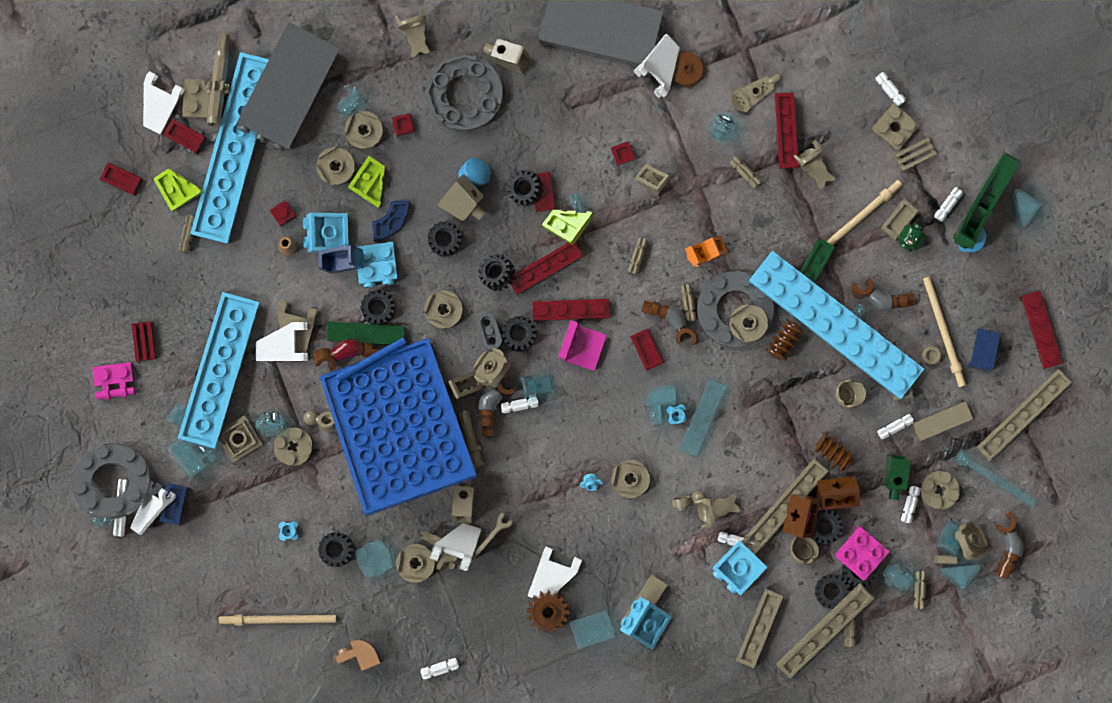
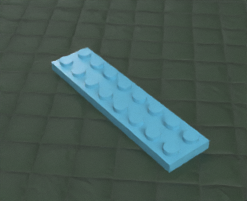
(218, 370)

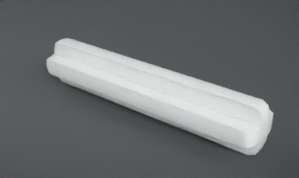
(119, 524)

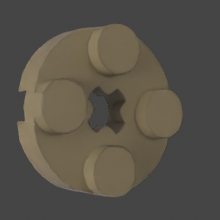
(358, 121)
(334, 177)
(440, 299)
(749, 312)
(491, 376)
(303, 451)
(625, 469)
(950, 492)
(972, 541)
(409, 554)

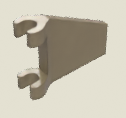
(302, 336)
(500, 526)

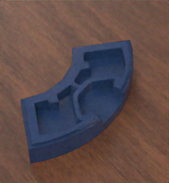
(391, 221)

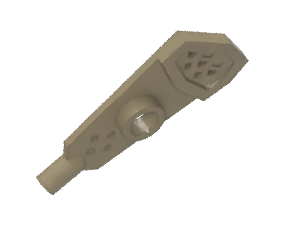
(748, 97)

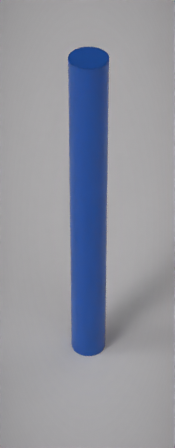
(371, 359)

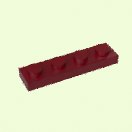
(786, 130)
(545, 267)
(571, 310)
(1041, 330)

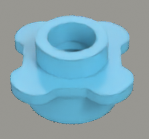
(679, 418)
(591, 482)
(283, 531)

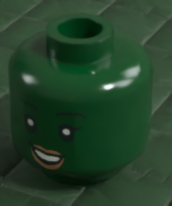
(912, 237)

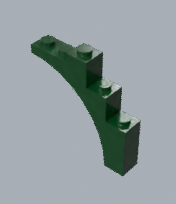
(988, 195)

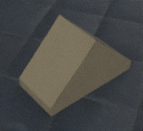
(653, 179)
(465, 386)

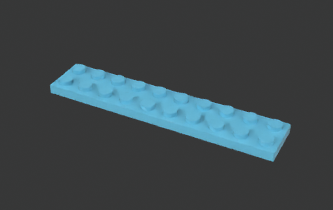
(229, 158)
(836, 325)

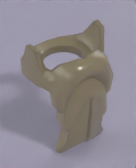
(414, 31)
(812, 163)
(711, 509)
(446, 560)

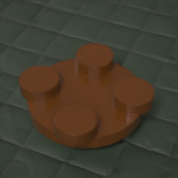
(688, 69)

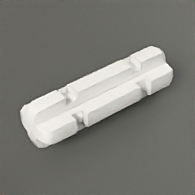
(890, 89)
(948, 204)
(518, 405)
(895, 426)
(910, 504)
(730, 539)
(439, 668)

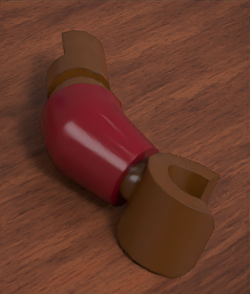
(343, 350)

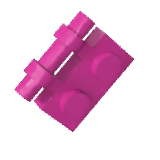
(110, 375)

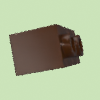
(838, 493)
(801, 516)

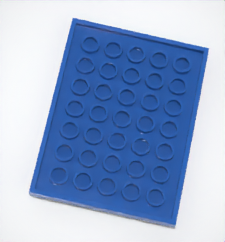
(398, 428)

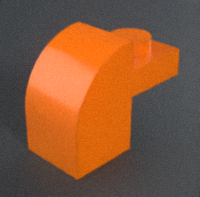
(706, 251)

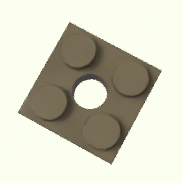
(895, 115)
(250, 442)

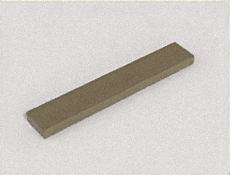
(1023, 415)
(777, 513)
(825, 631)

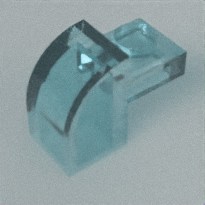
(660, 397)

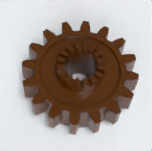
(548, 600)

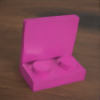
(582, 346)
(861, 553)

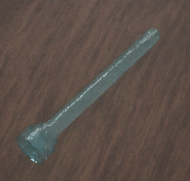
(963, 458)

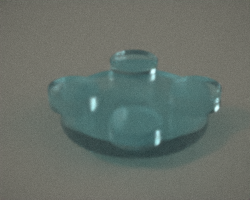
(374, 558)

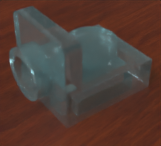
(347, 104)
(177, 415)

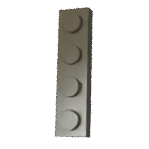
(759, 628)

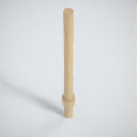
(884, 195)
(956, 367)
(239, 619)

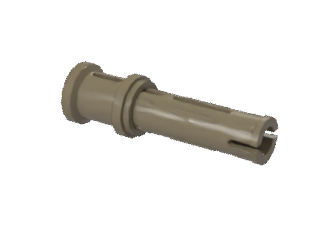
(470, 439)

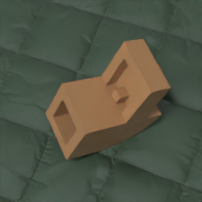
(363, 650)

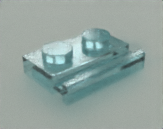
(592, 629)

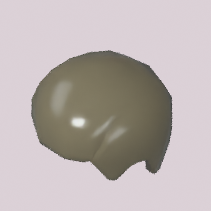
(850, 394)
(804, 550)

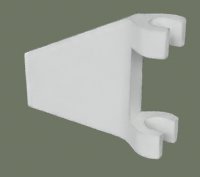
(661, 64)
(158, 104)
(281, 344)
(151, 507)
(459, 543)
(552, 574)

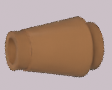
(290, 249)

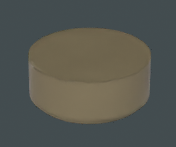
(931, 355)

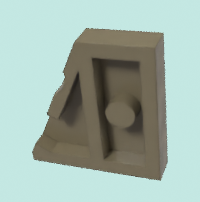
(195, 99)

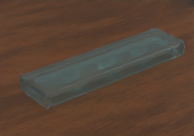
(702, 417)

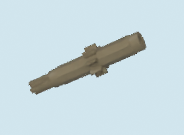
(218, 86)

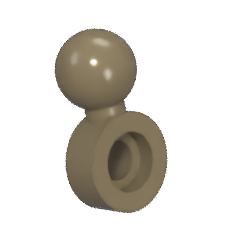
(311, 418)
(683, 502)

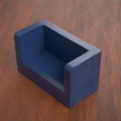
(340, 259)
(984, 350)
(173, 511)

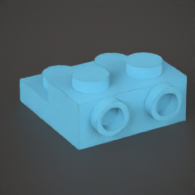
(325, 231)
(378, 265)
(738, 568)
(645, 622)

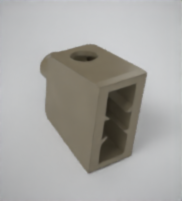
(508, 55)
(463, 200)
(463, 508)

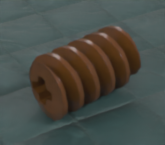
(785, 340)
(834, 452)

